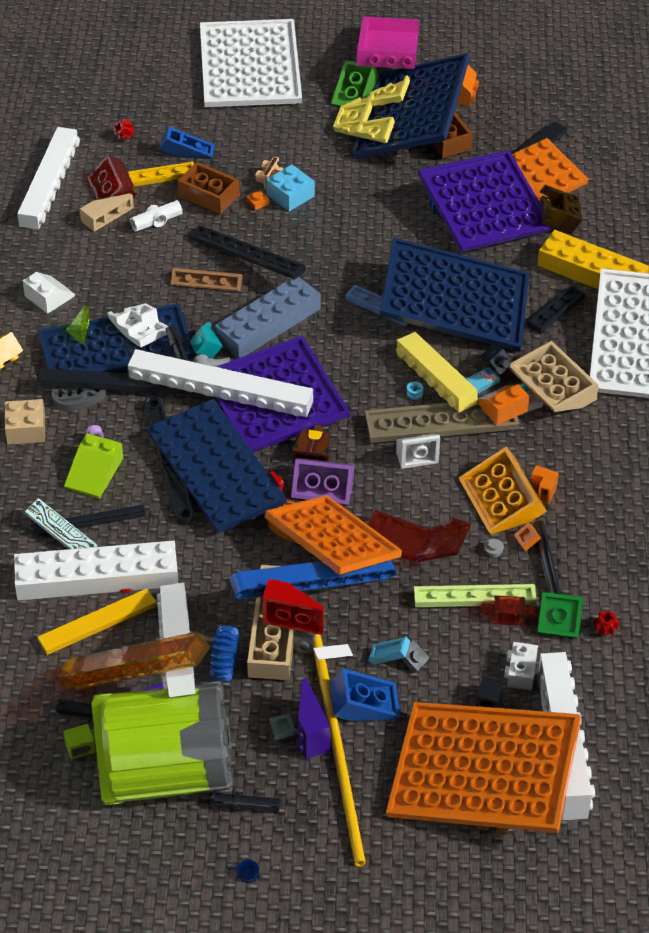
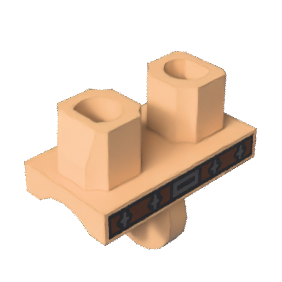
(269, 168)

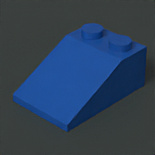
(363, 697)

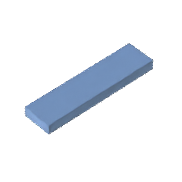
(367, 300)

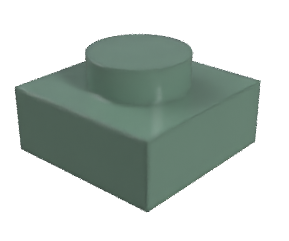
(282, 726)

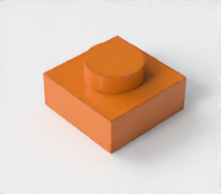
(257, 200)
(527, 536)

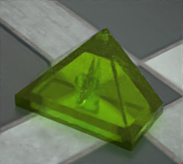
(79, 326)

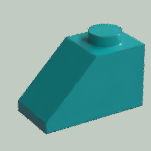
(206, 341)

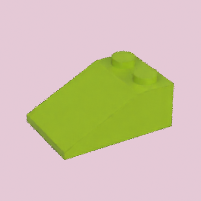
(94, 465)

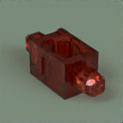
(508, 610)

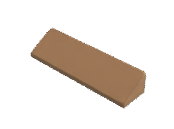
(206, 279)

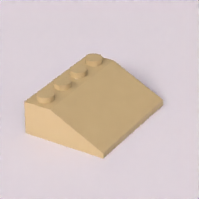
(555, 378)

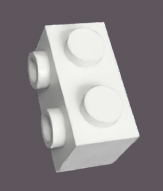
(522, 666)

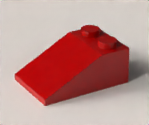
(291, 608)

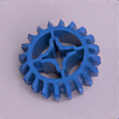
(224, 653)

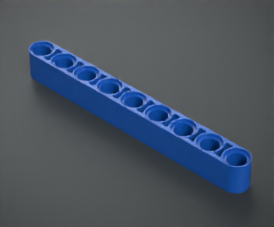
(306, 577)

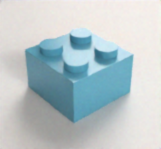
(290, 187)

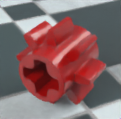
(124, 129)
(606, 623)

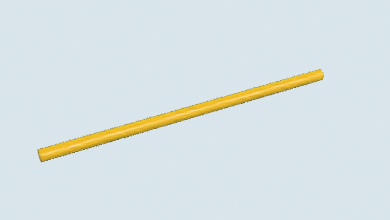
(339, 757)

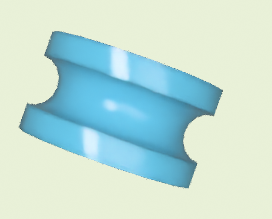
(414, 395)

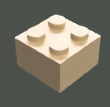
(25, 421)

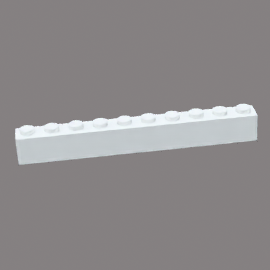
(221, 383)
(174, 622)

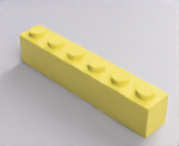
(437, 372)

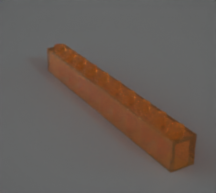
(133, 661)

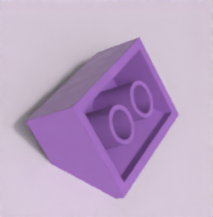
(322, 478)

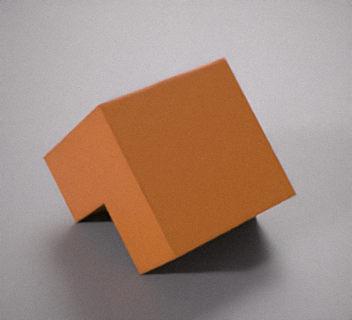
(545, 483)

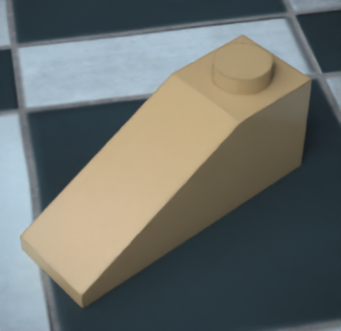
(103, 211)

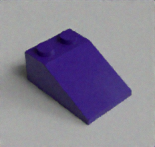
(313, 726)

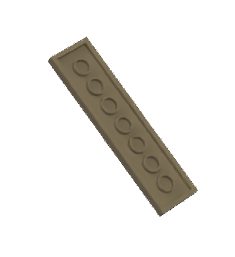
(438, 419)

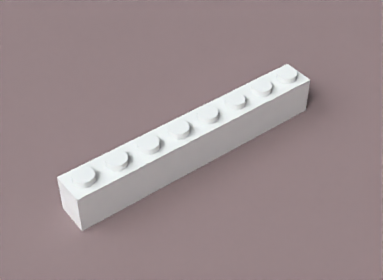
(48, 178)

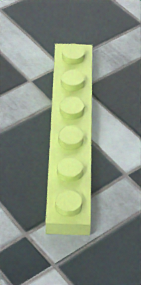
(470, 594)

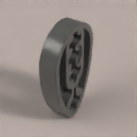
(76, 402)

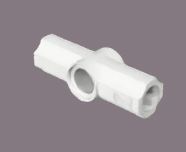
(156, 216)

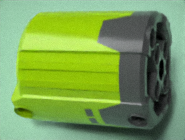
(162, 743)

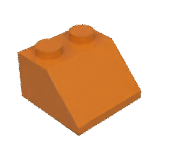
(468, 88)
(504, 403)

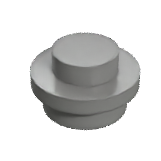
(493, 547)

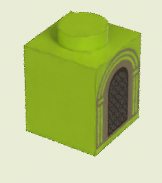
(79, 741)

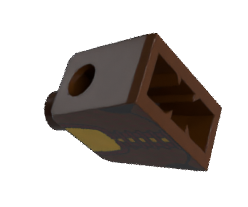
(312, 445)

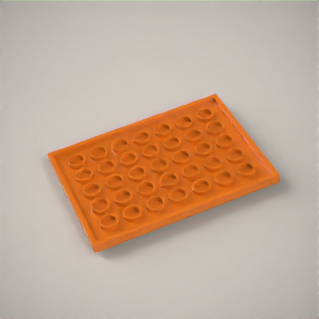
(485, 766)

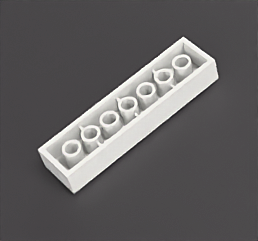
(95, 570)
(557, 696)

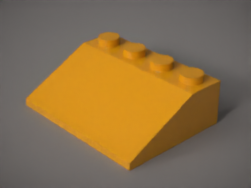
(502, 492)

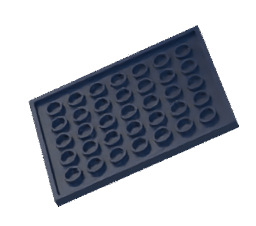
(425, 109)
(455, 294)

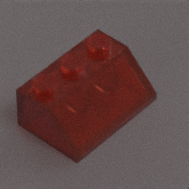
(111, 179)

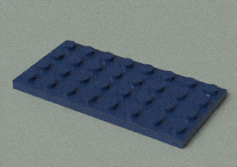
(106, 346)
(216, 466)

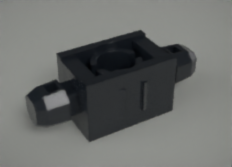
(496, 359)

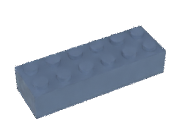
(268, 317)

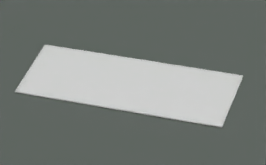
(333, 651)

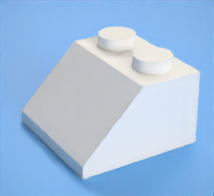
(46, 291)
(418, 450)

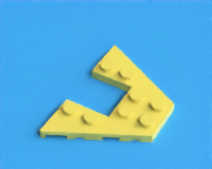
(354, 115)

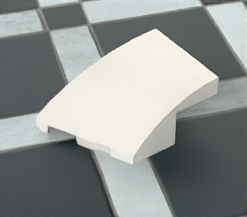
(139, 324)

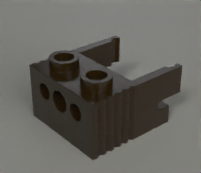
(560, 209)

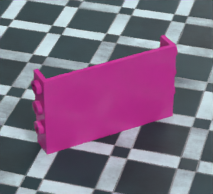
(388, 42)

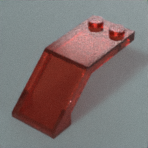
(418, 542)

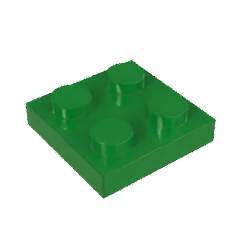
(560, 615)

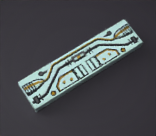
(58, 526)

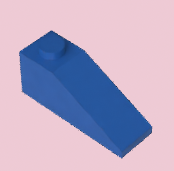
(185, 145)

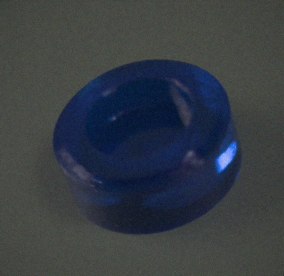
(248, 871)

